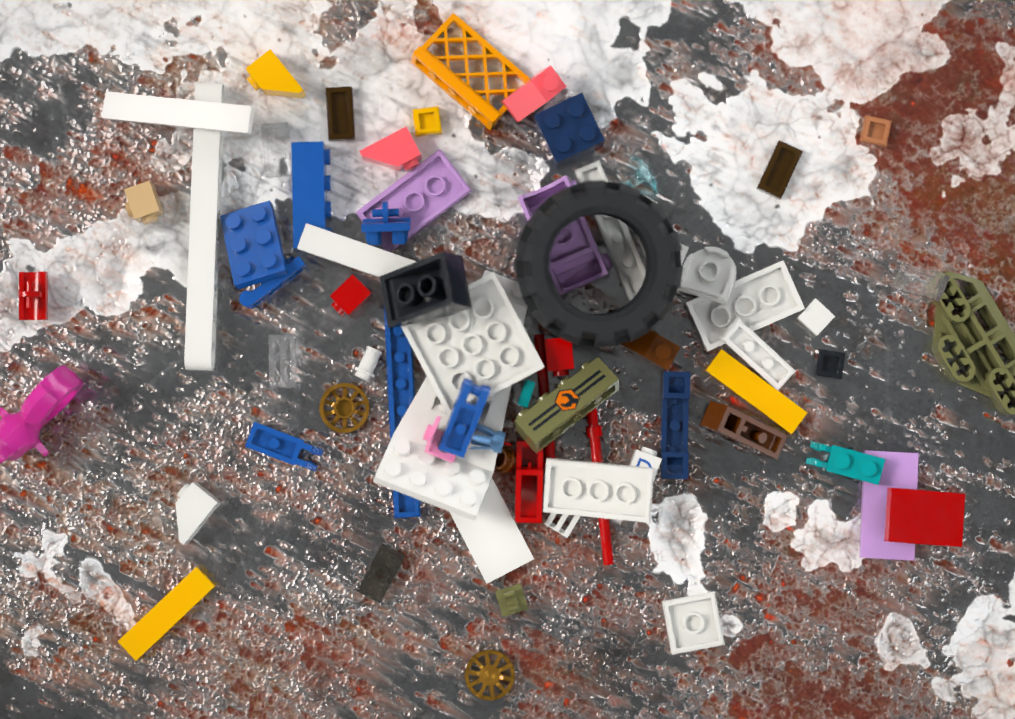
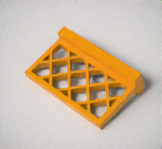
(452, 82)

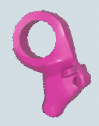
(21, 430)

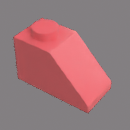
(534, 93)
(394, 151)

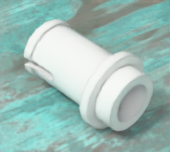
(368, 364)

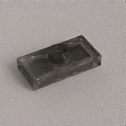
(381, 573)

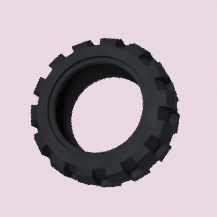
(662, 263)

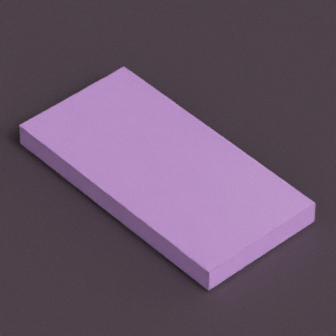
(420, 194)
(898, 472)

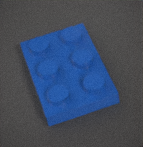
(253, 245)

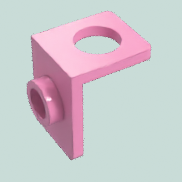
(433, 436)

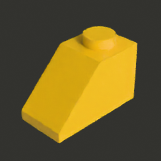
(273, 78)

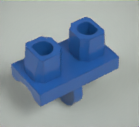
(374, 227)

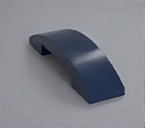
(674, 425)

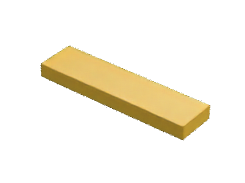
(756, 391)
(166, 613)

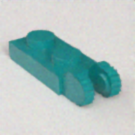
(849, 463)

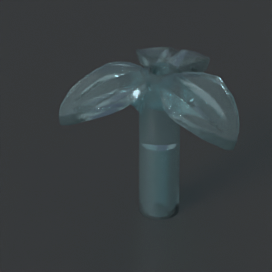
(642, 175)

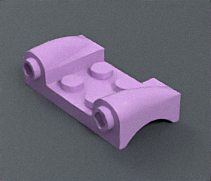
(574, 254)

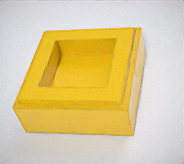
(427, 121)

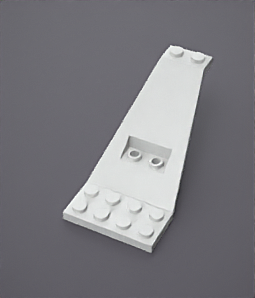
(447, 485)

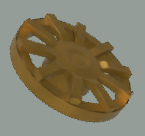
(344, 407)
(489, 675)

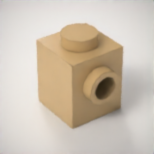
(143, 203)

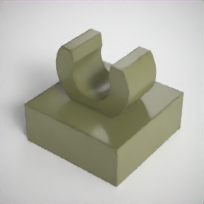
(511, 599)

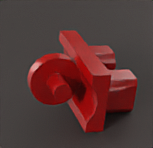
(33, 296)

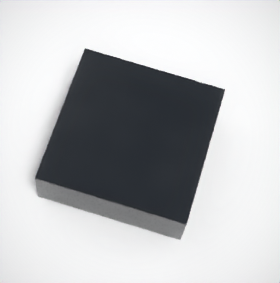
(829, 364)

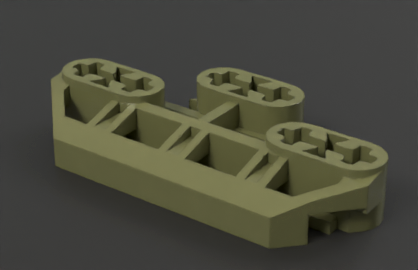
(973, 344)

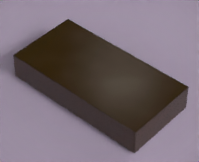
(340, 113)
(779, 170)

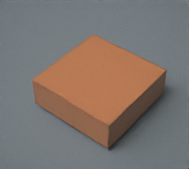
(875, 131)

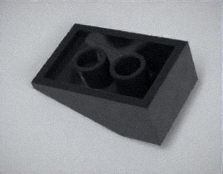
(425, 290)

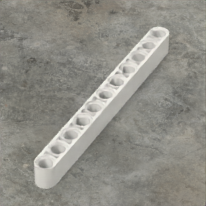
(204, 239)

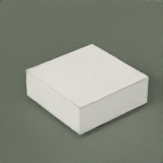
(815, 317)

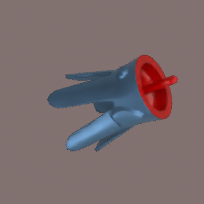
(494, 442)

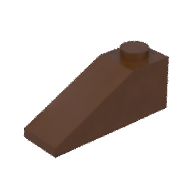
(653, 349)
(743, 429)

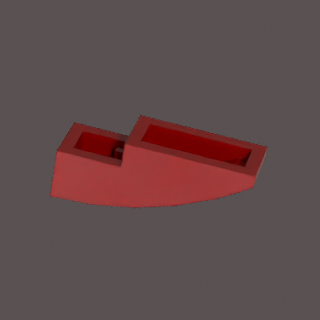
(528, 484)

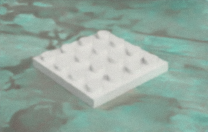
(475, 344)

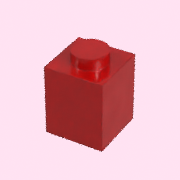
(350, 296)
(559, 356)

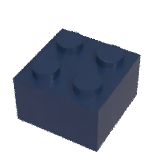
(568, 130)

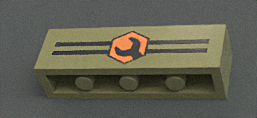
(566, 404)

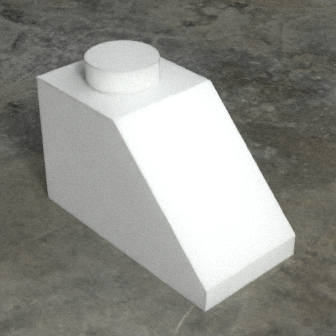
(193, 510)

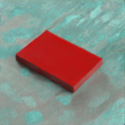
(924, 517)

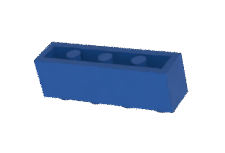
(310, 187)

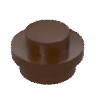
(505, 460)

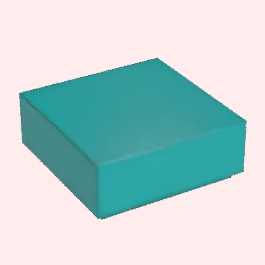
(526, 393)

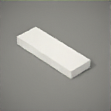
(757, 353)

